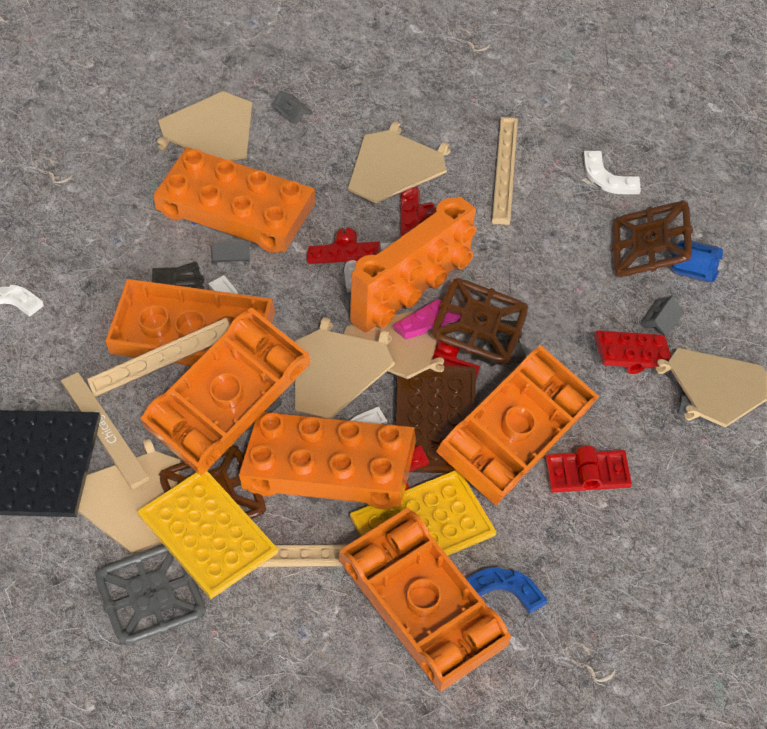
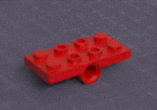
(631, 350)
(588, 470)

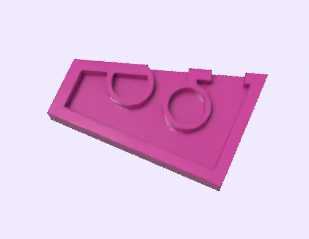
(422, 320)

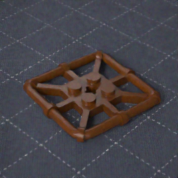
(660, 242)
(469, 320)
(222, 478)

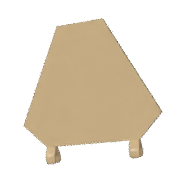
(213, 126)
(394, 164)
(409, 355)
(338, 369)
(717, 385)
(114, 505)

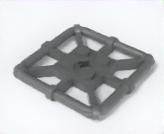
(143, 604)

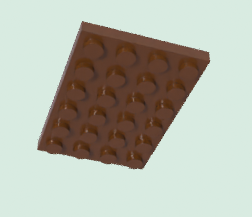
(434, 407)

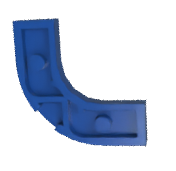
(513, 582)

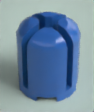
(702, 264)

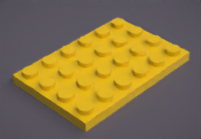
(446, 509)
(207, 533)

